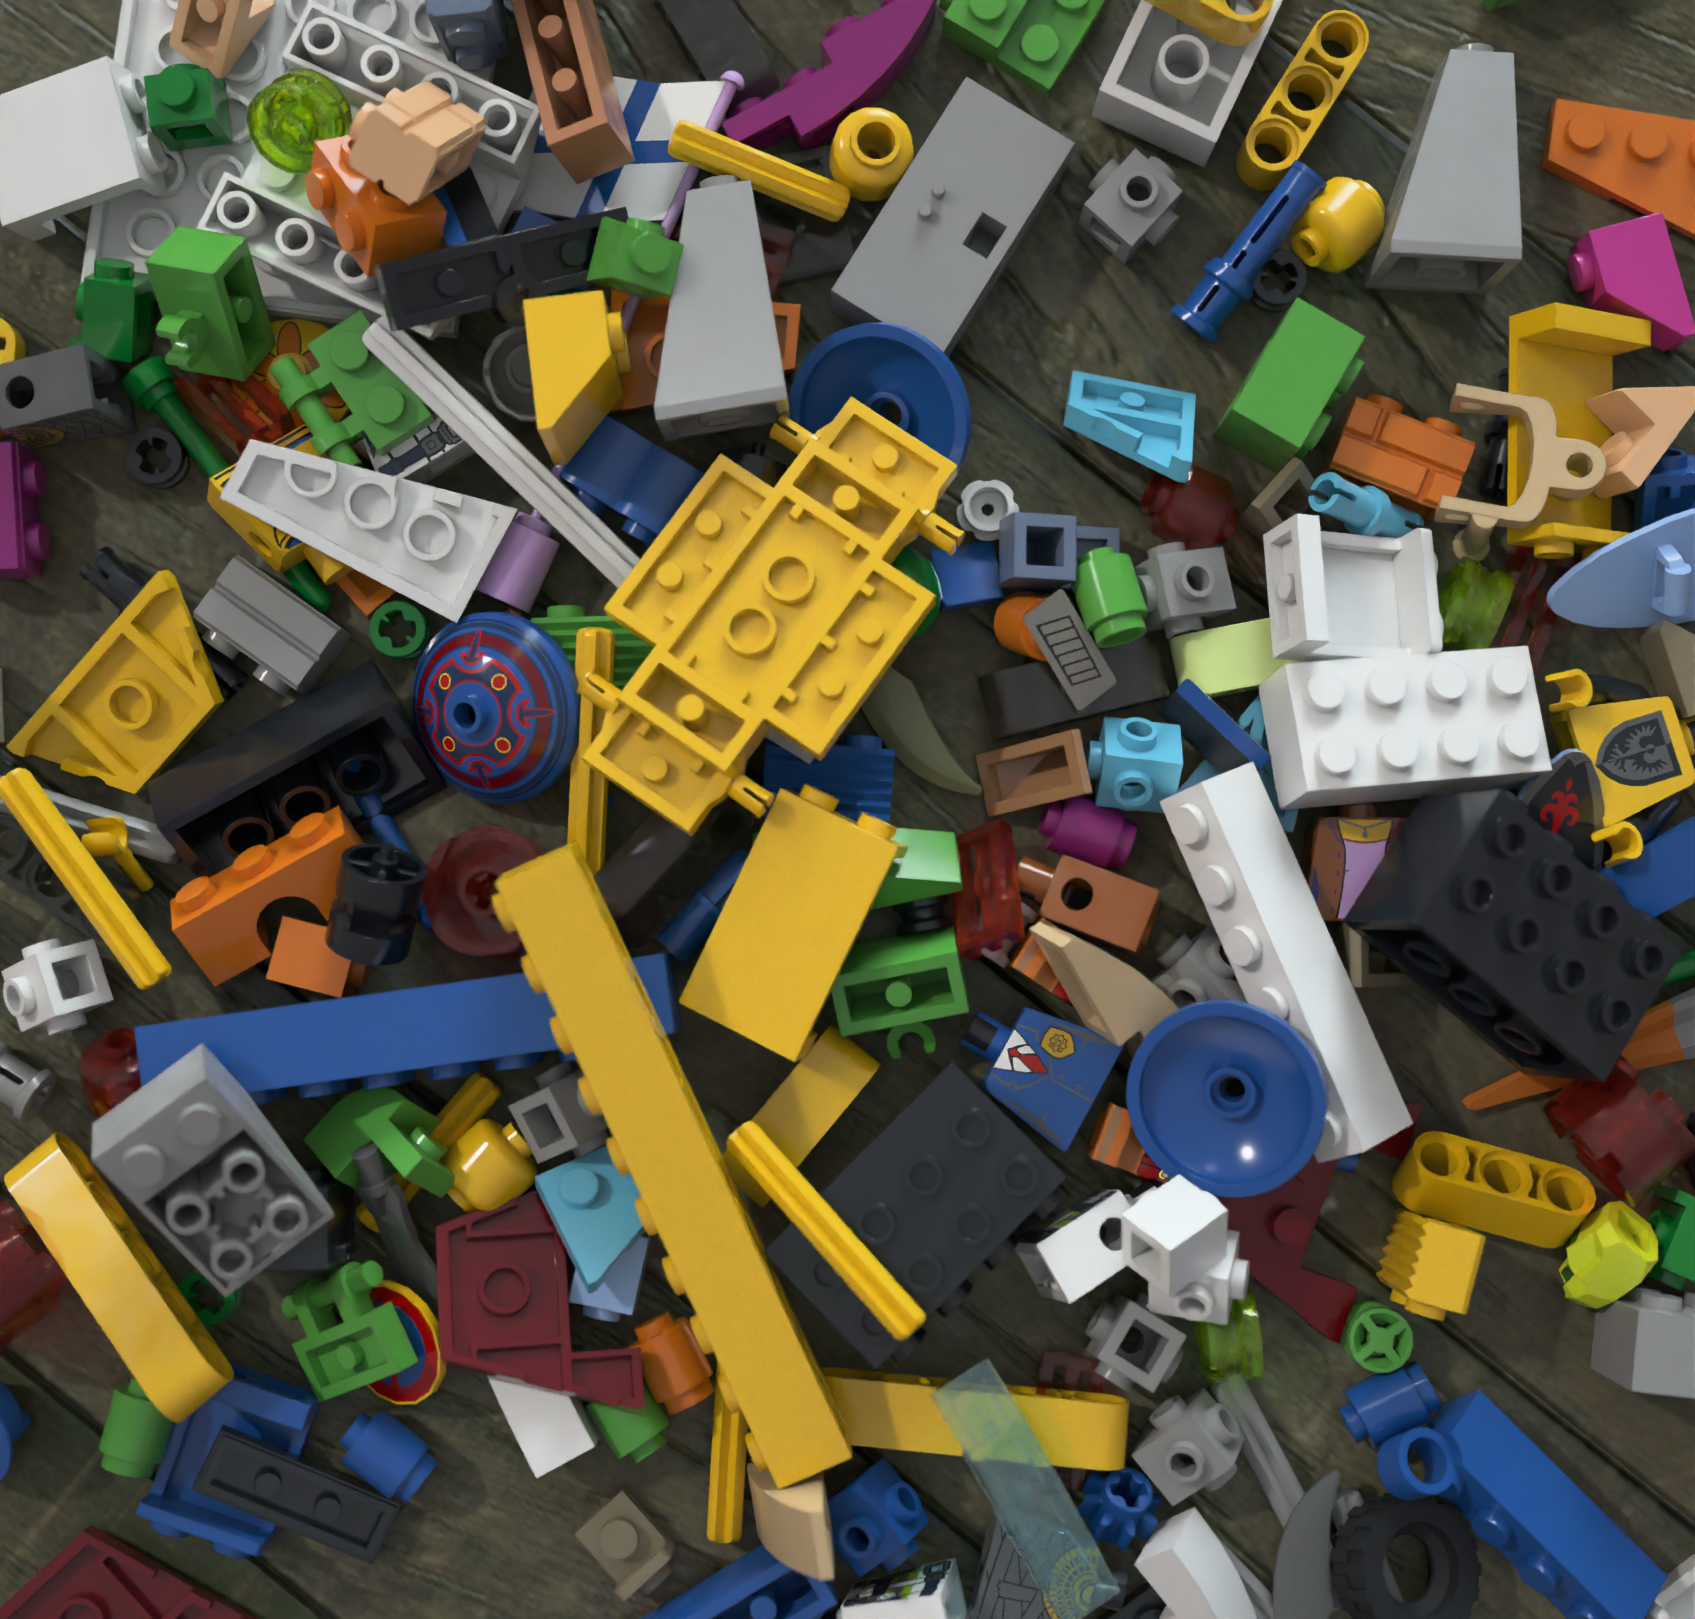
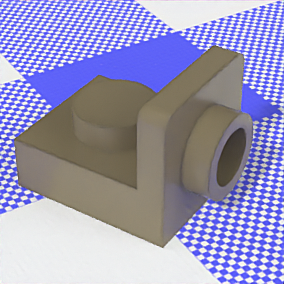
(628, 1544)

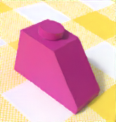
(1636, 275)

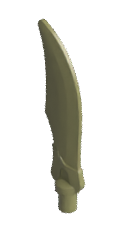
(905, 726)

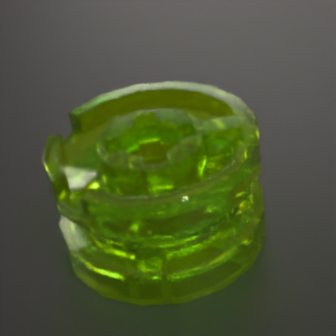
(291, 100)
(1474, 604)
(1234, 1346)

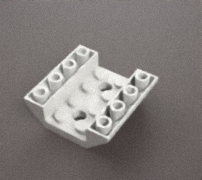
(366, 65)

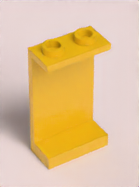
(1565, 359)
(791, 920)

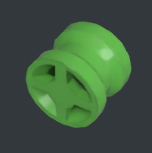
(1386, 1346)

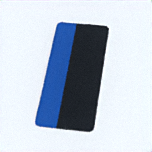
(466, 210)
(1211, 729)

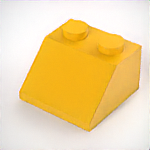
(574, 366)

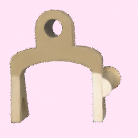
(1547, 472)

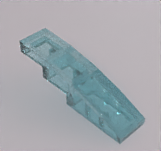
(1025, 1492)

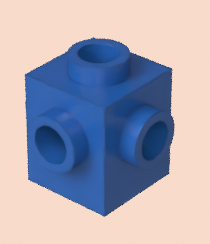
(876, 1519)

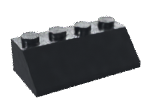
(292, 767)

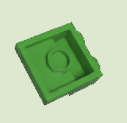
(1022, 36)

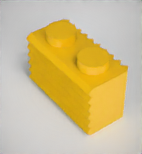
(1430, 1264)

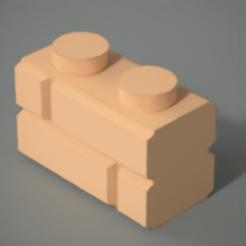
(414, 140)

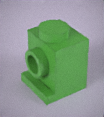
(635, 258)

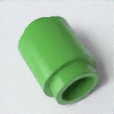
(1109, 597)
(631, 1432)
(133, 1433)

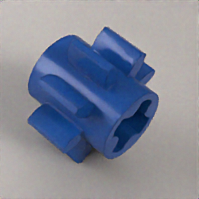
(1120, 1506)

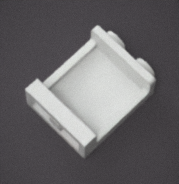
(75, 145)
(1350, 593)

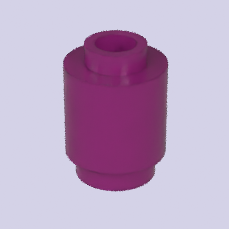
(1087, 831)

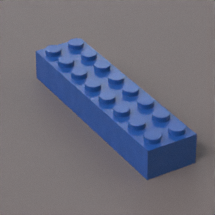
(385, 1034)

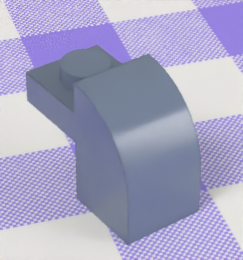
(1043, 550)

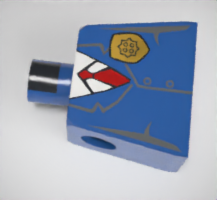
(1042, 1069)

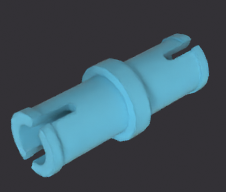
(1362, 509)

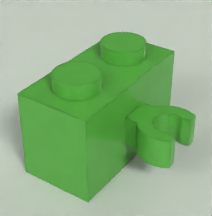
(210, 303)
(901, 986)

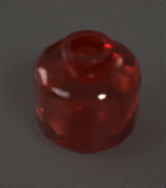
(1190, 511)
(109, 1070)

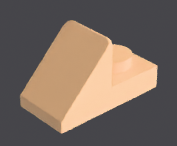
(217, 31)
(1643, 429)

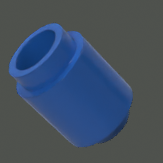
(1388, 1404)
(387, 1455)

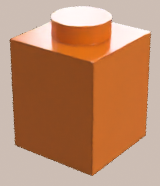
(308, 963)

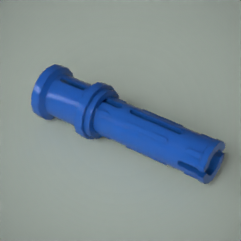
(1230, 278)

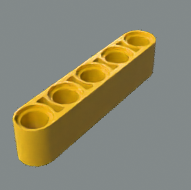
(119, 1277)
(899, 1414)

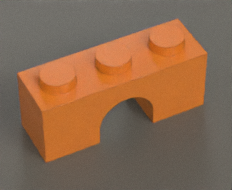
(221, 914)

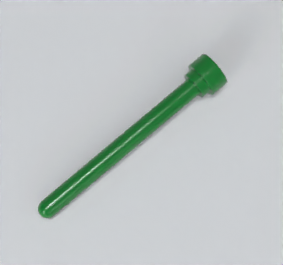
(153, 387)

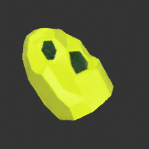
(1608, 1256)

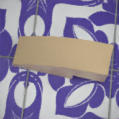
(1104, 990)
(794, 1522)

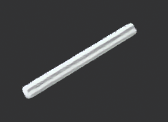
(501, 450)

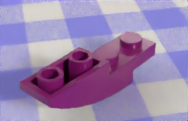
(858, 67)

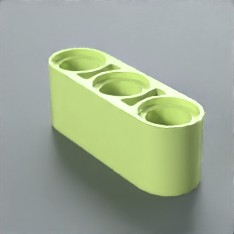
(1226, 657)

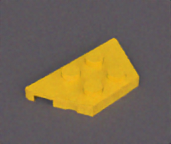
(130, 696)

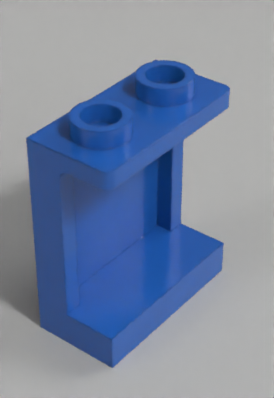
(251, 1404)

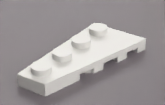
(385, 526)

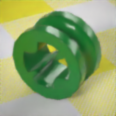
(389, 646)
(210, 1314)

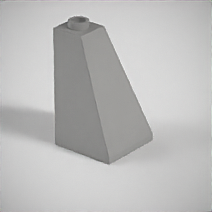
(1458, 190)
(720, 334)

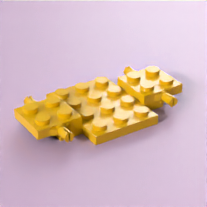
(768, 612)

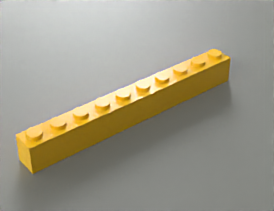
(674, 1163)

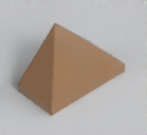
(1034, 773)

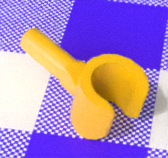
(111, 837)

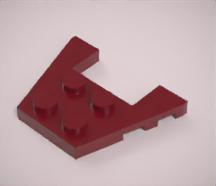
(1277, 1231)
(509, 1308)
(112, 1581)

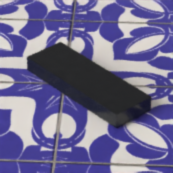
(296, 1494)

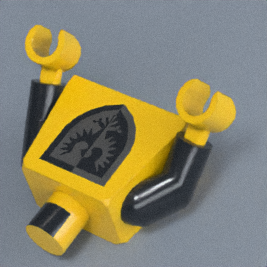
(1635, 750)

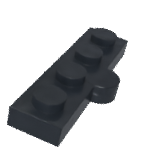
(490, 273)

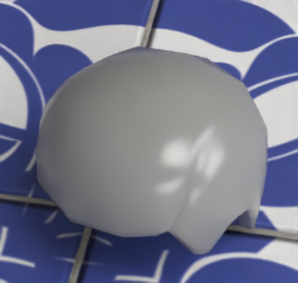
(508, 375)

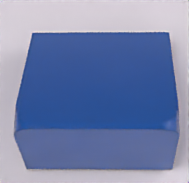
(968, 576)

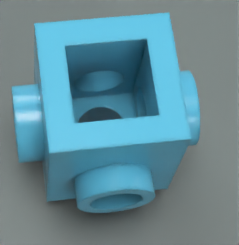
(1135, 763)

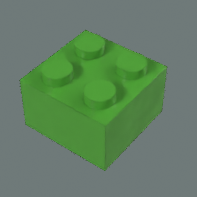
(1293, 379)

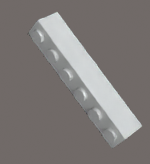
(1285, 950)

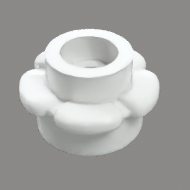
(975, 497)

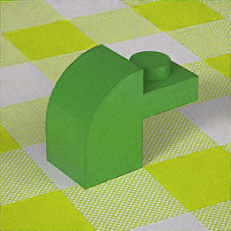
(392, 1124)

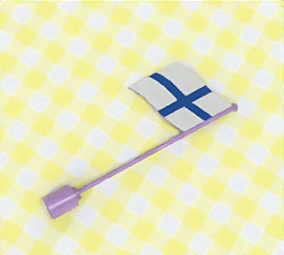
(651, 191)

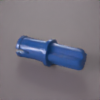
(700, 915)

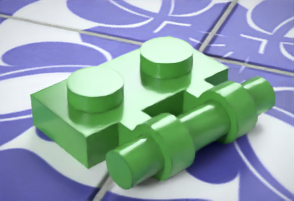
(376, 397)
(356, 1350)

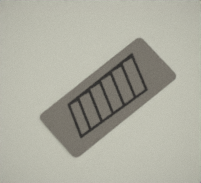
(1069, 649)

